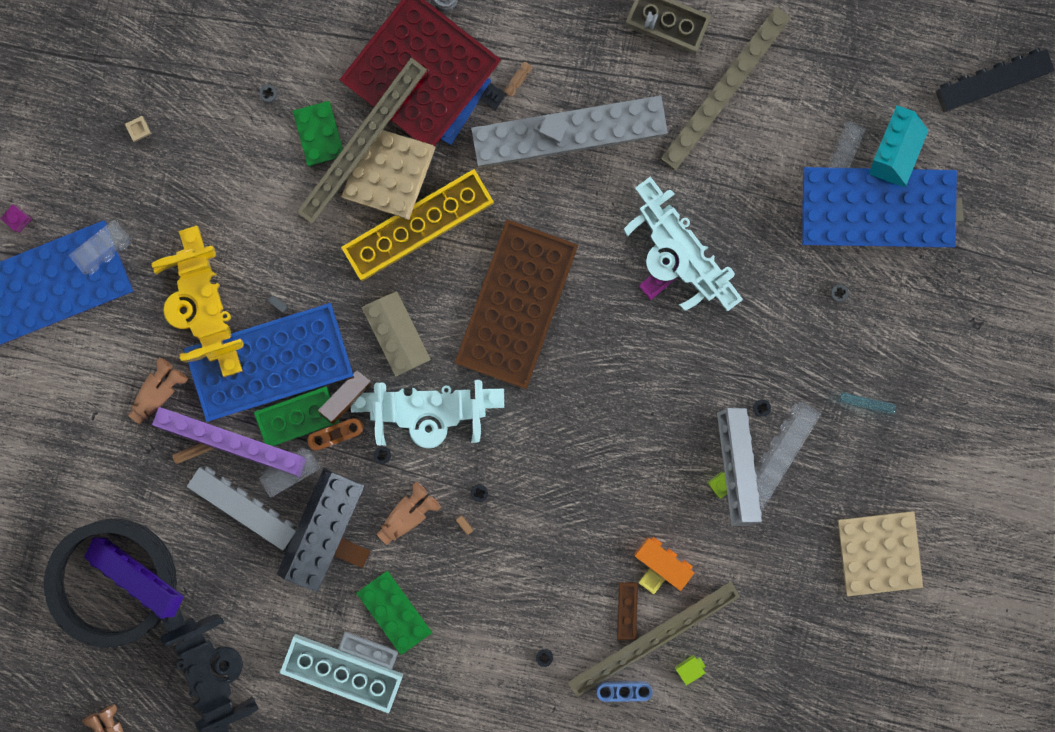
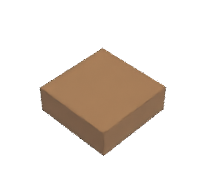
(464, 524)

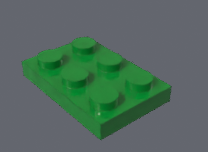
(318, 133)

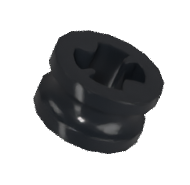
(763, 413)
(376, 453)
(481, 487)
(548, 653)

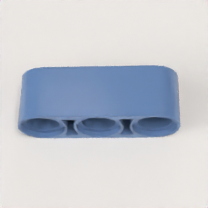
(615, 686)

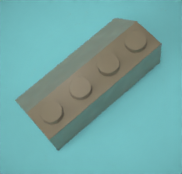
(396, 333)

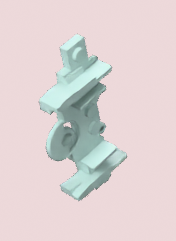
(671, 234)
(445, 407)

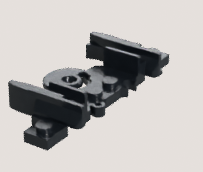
(196, 659)

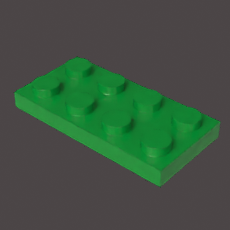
(293, 417)
(394, 612)

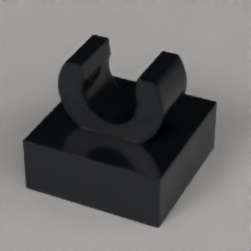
(493, 96)

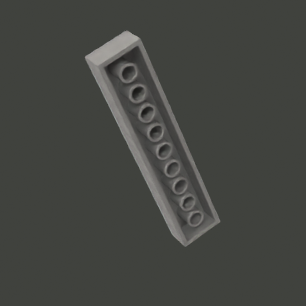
(586, 130)

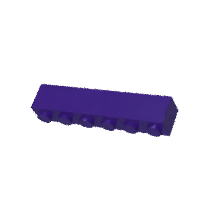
(133, 577)

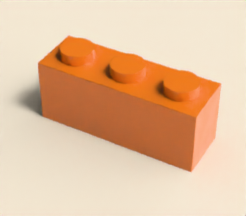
(664, 562)

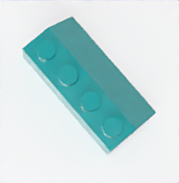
(899, 147)

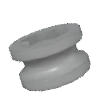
(650, 21)

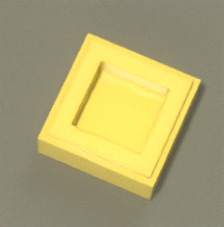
(651, 581)

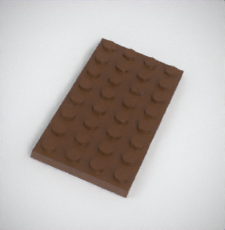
(516, 304)

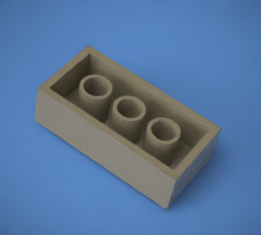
(675, 23)

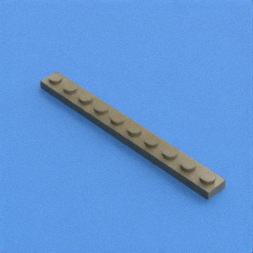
(725, 88)
(362, 140)
(654, 639)

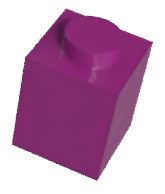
(16, 218)

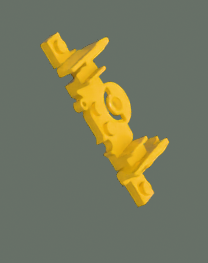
(195, 284)

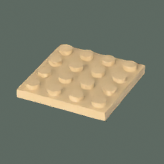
(390, 174)
(880, 553)

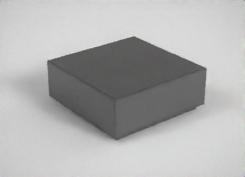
(278, 304)

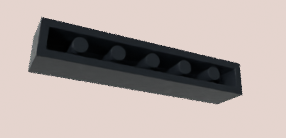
(995, 80)

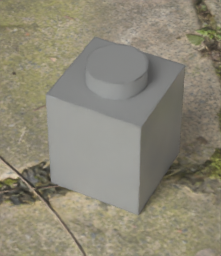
(552, 128)

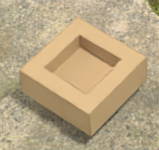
(138, 128)

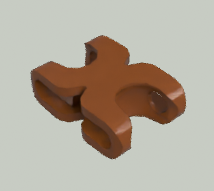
(335, 434)

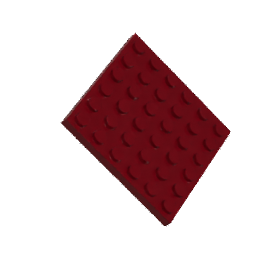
(453, 61)

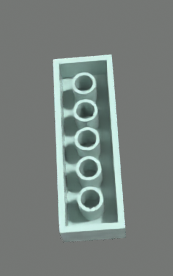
(341, 673)

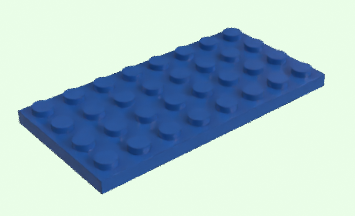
(864, 210)
(49, 287)
(276, 363)

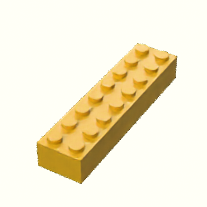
(427, 221)

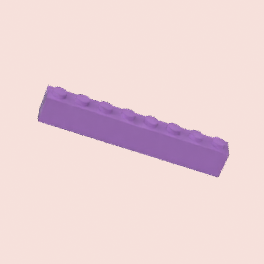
(229, 442)

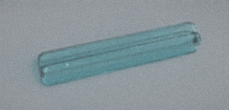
(867, 403)

